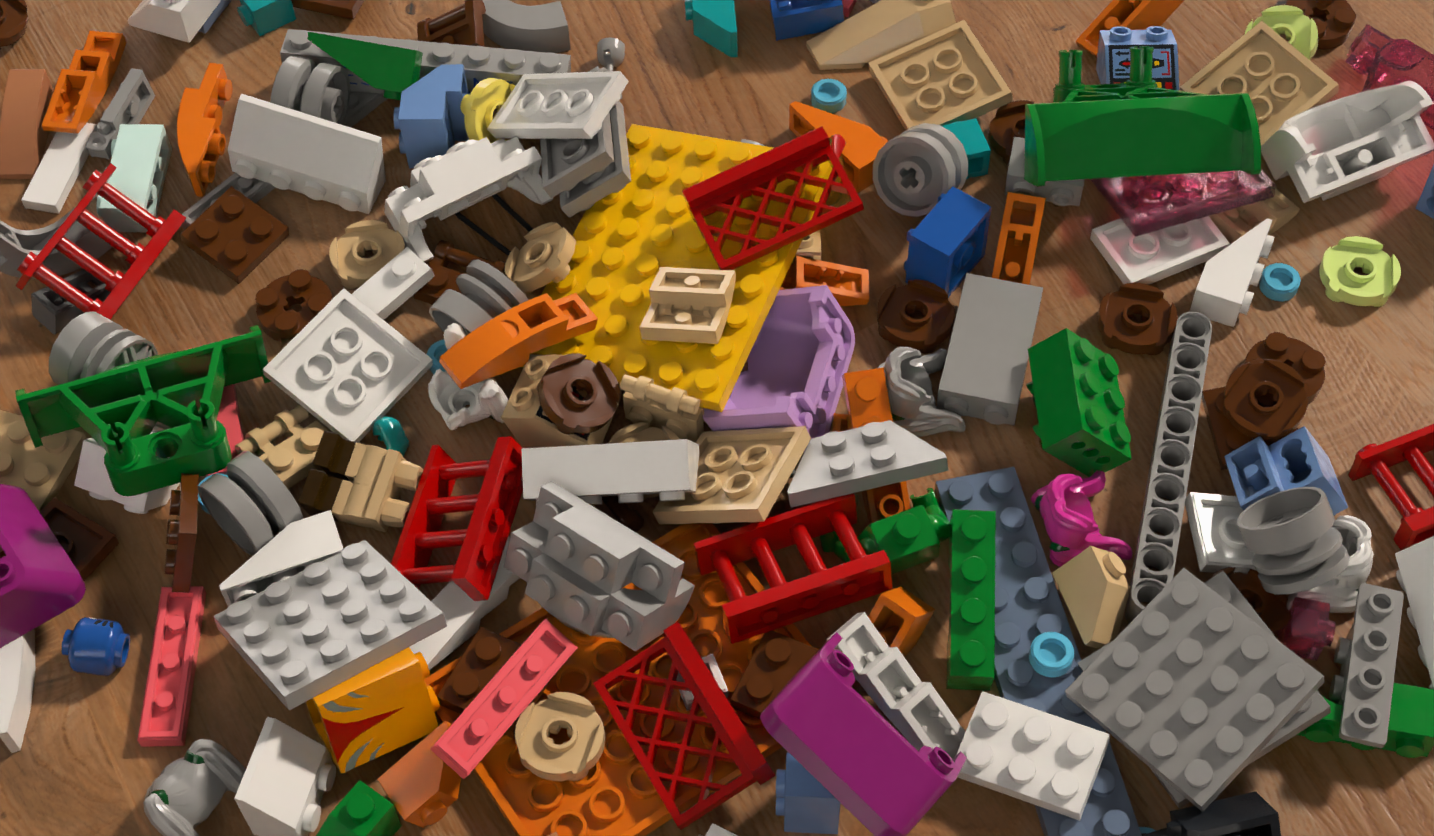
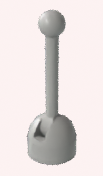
(616, 55)

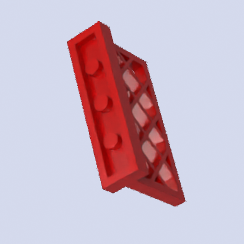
(760, 178)
(719, 716)

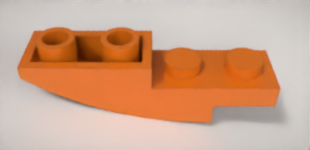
(199, 129)
(511, 337)
(867, 403)

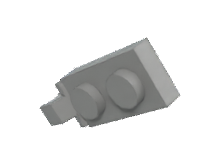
(125, 108)

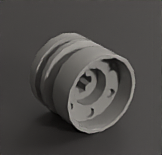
(483, 297)
(93, 346)
(1293, 540)

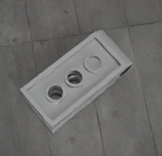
(587, 168)

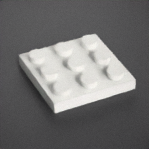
(347, 367)

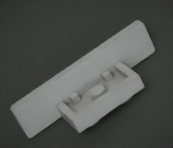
(1368, 666)

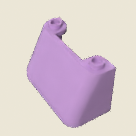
(792, 366)

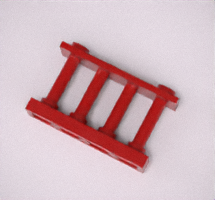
(137, 255)
(1373, 459)
(488, 528)
(802, 597)

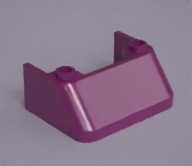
(36, 572)
(855, 748)

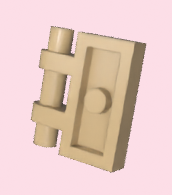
(662, 407)
(292, 457)

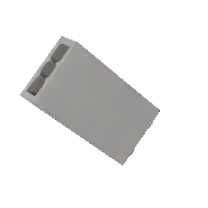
(989, 349)

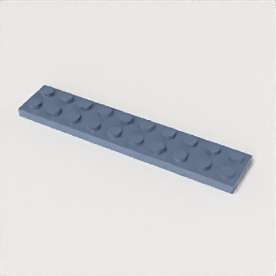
(1025, 608)

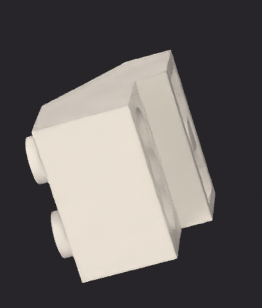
(94, 478)

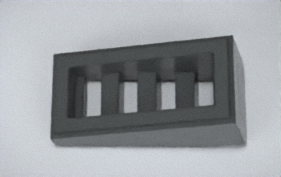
(55, 313)

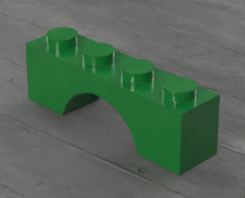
(971, 600)
(1408, 729)

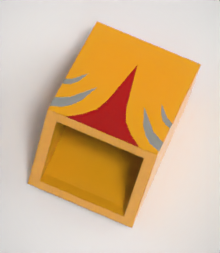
(376, 710)

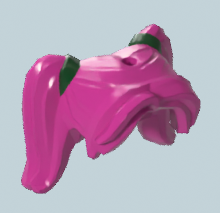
(1071, 519)

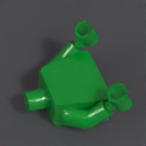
(906, 536)

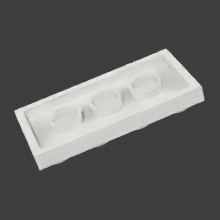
(558, 105)

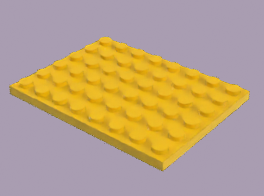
(649, 227)

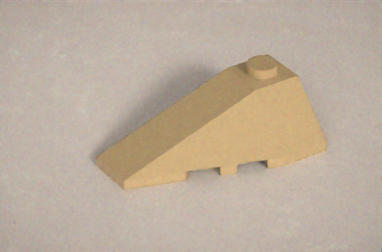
(879, 32)

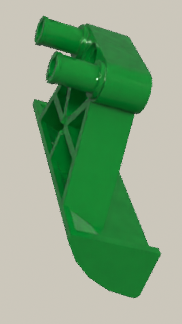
(1136, 128)
(151, 391)

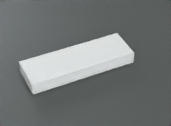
(58, 170)

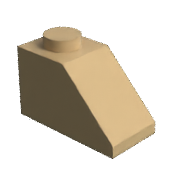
(1095, 594)

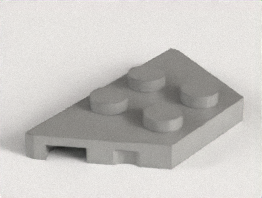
(862, 461)

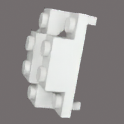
(1350, 140)
(459, 180)

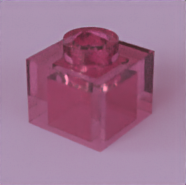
(1364, 48)
(1309, 628)

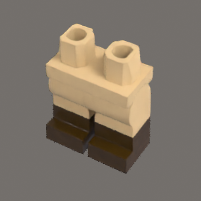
(359, 483)

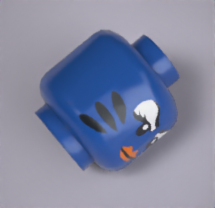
(96, 646)

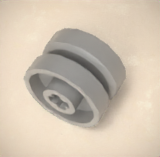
(312, 88)
(919, 168)
(249, 502)

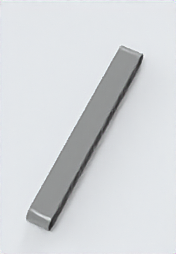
(1185, 382)

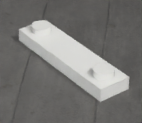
(394, 283)

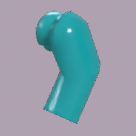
(391, 434)

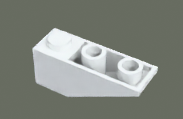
(1227, 276)
(284, 556)

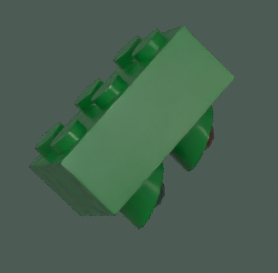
(1078, 403)

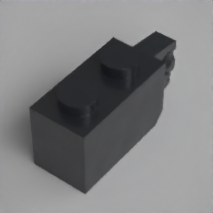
(1230, 816)

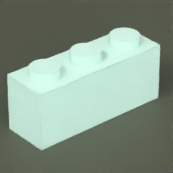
(142, 165)

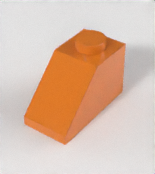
(900, 618)
(422, 782)

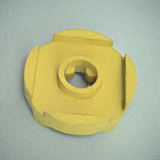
(480, 105)

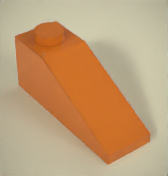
(1129, 14)
(860, 140)
(1018, 238)

